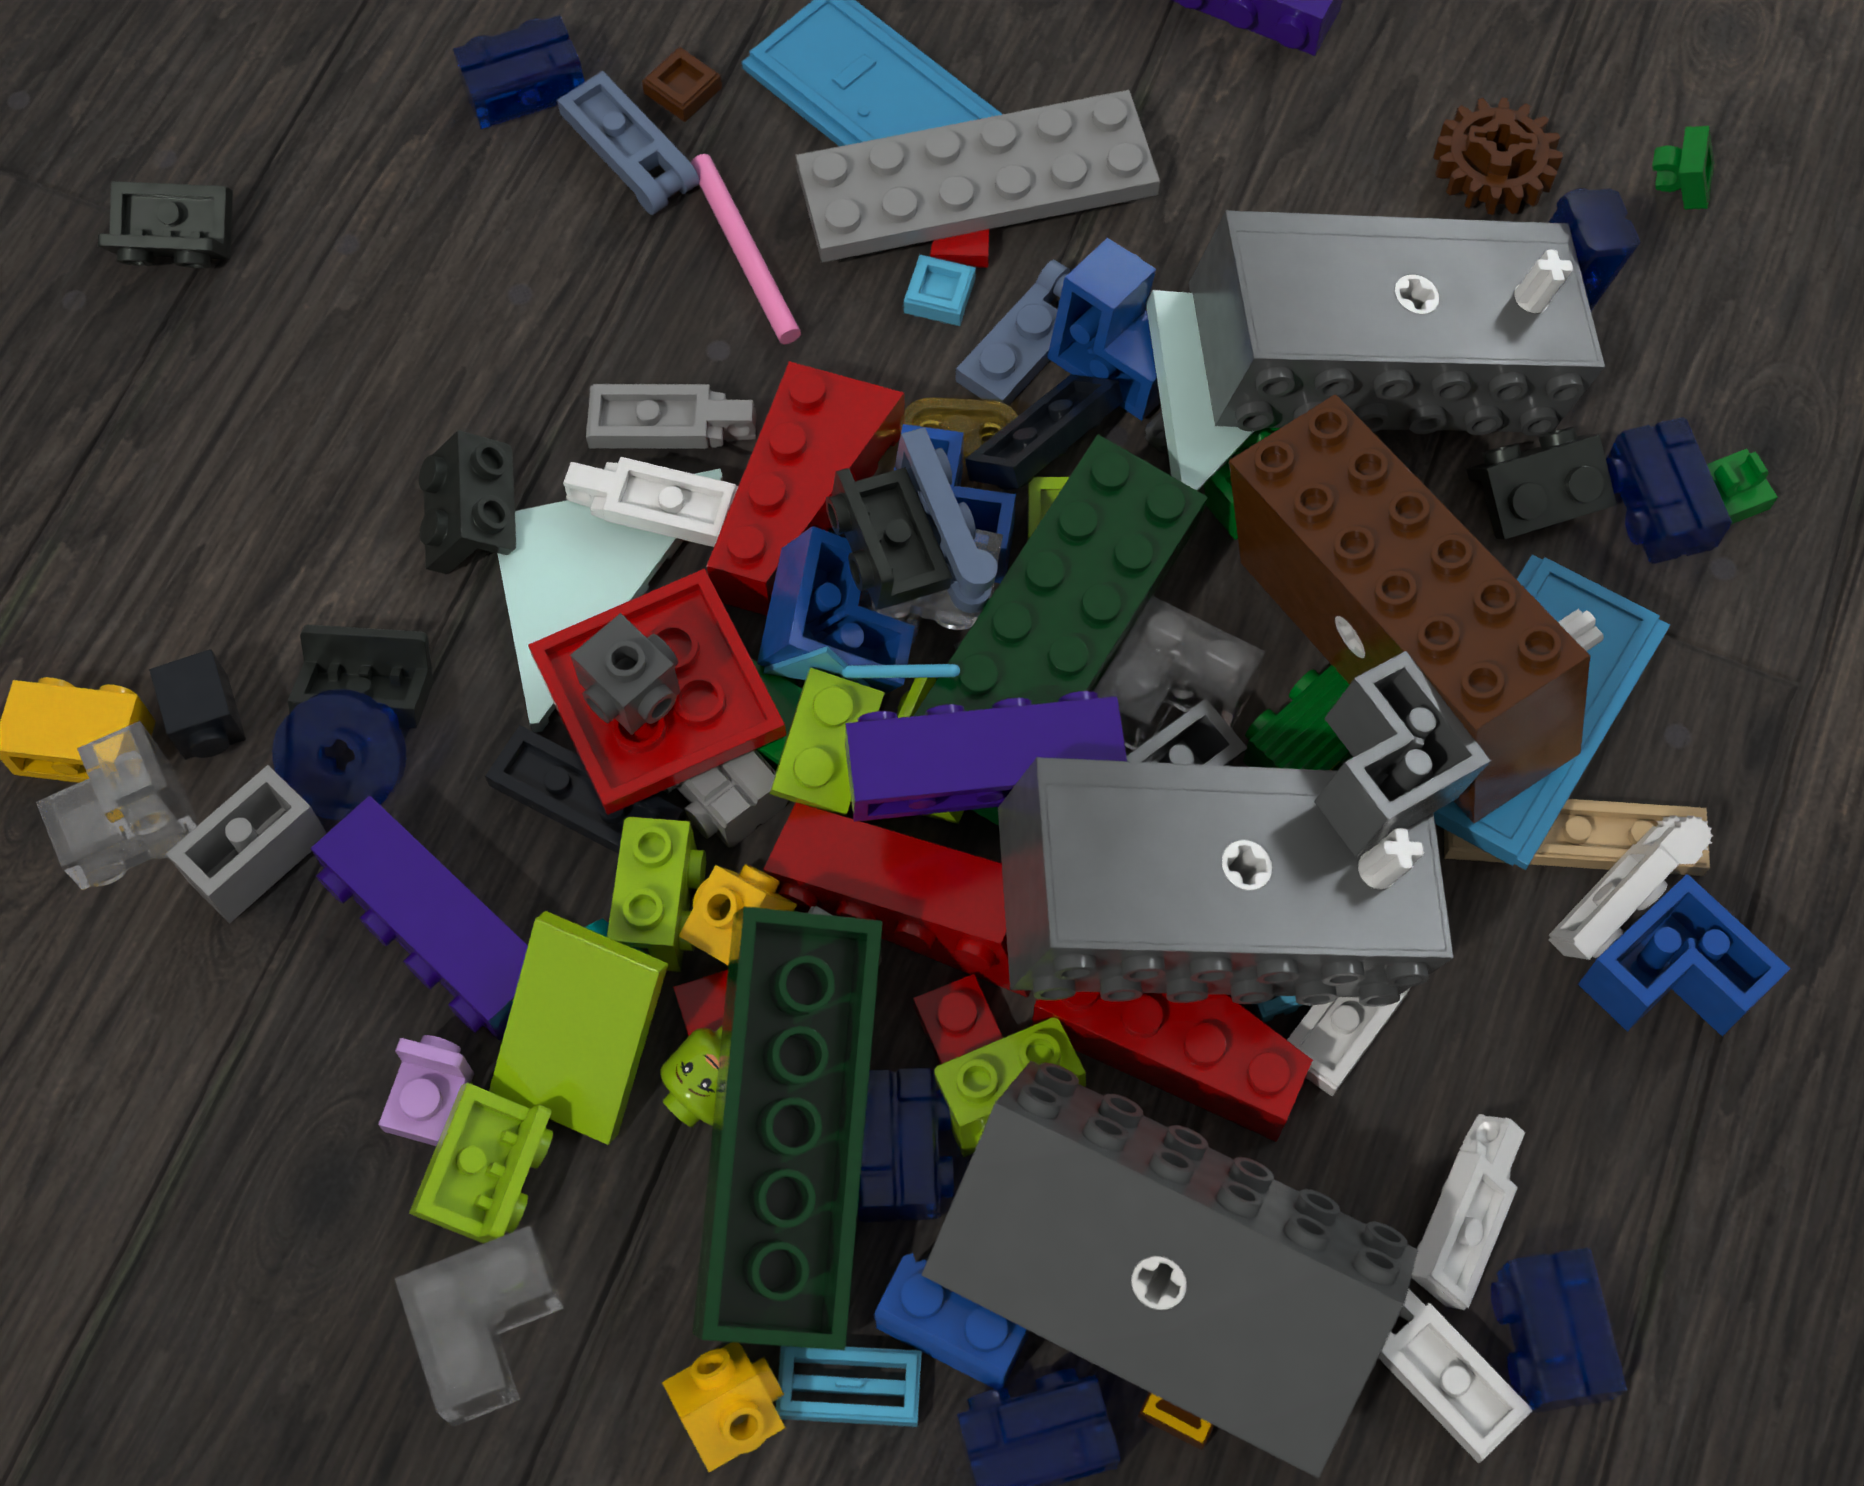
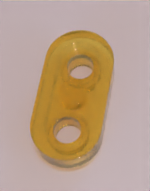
(969, 416)

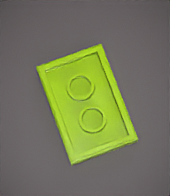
(578, 1026)

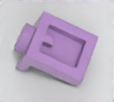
(424, 1088)

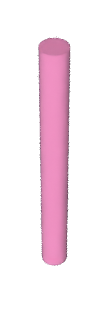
(746, 250)

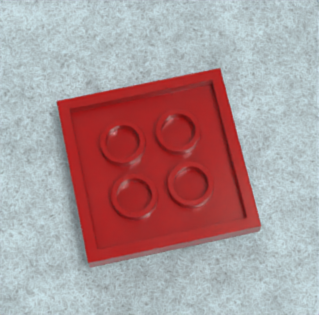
(714, 717)

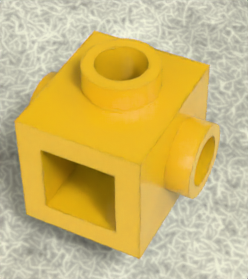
(722, 896)
(726, 1403)

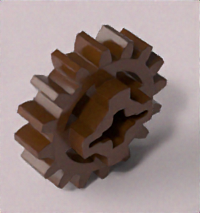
(1497, 155)

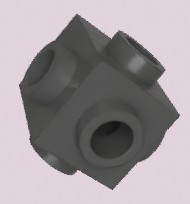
(627, 675)

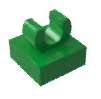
(1687, 167)
(1743, 484)

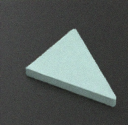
(1192, 439)
(569, 571)

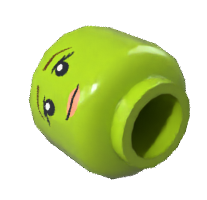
(693, 1076)

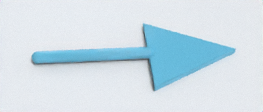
(829, 662)

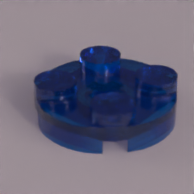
(366, 728)

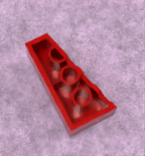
(811, 431)
(921, 891)
(1194, 1050)

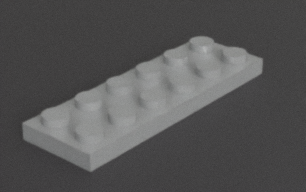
(976, 175)

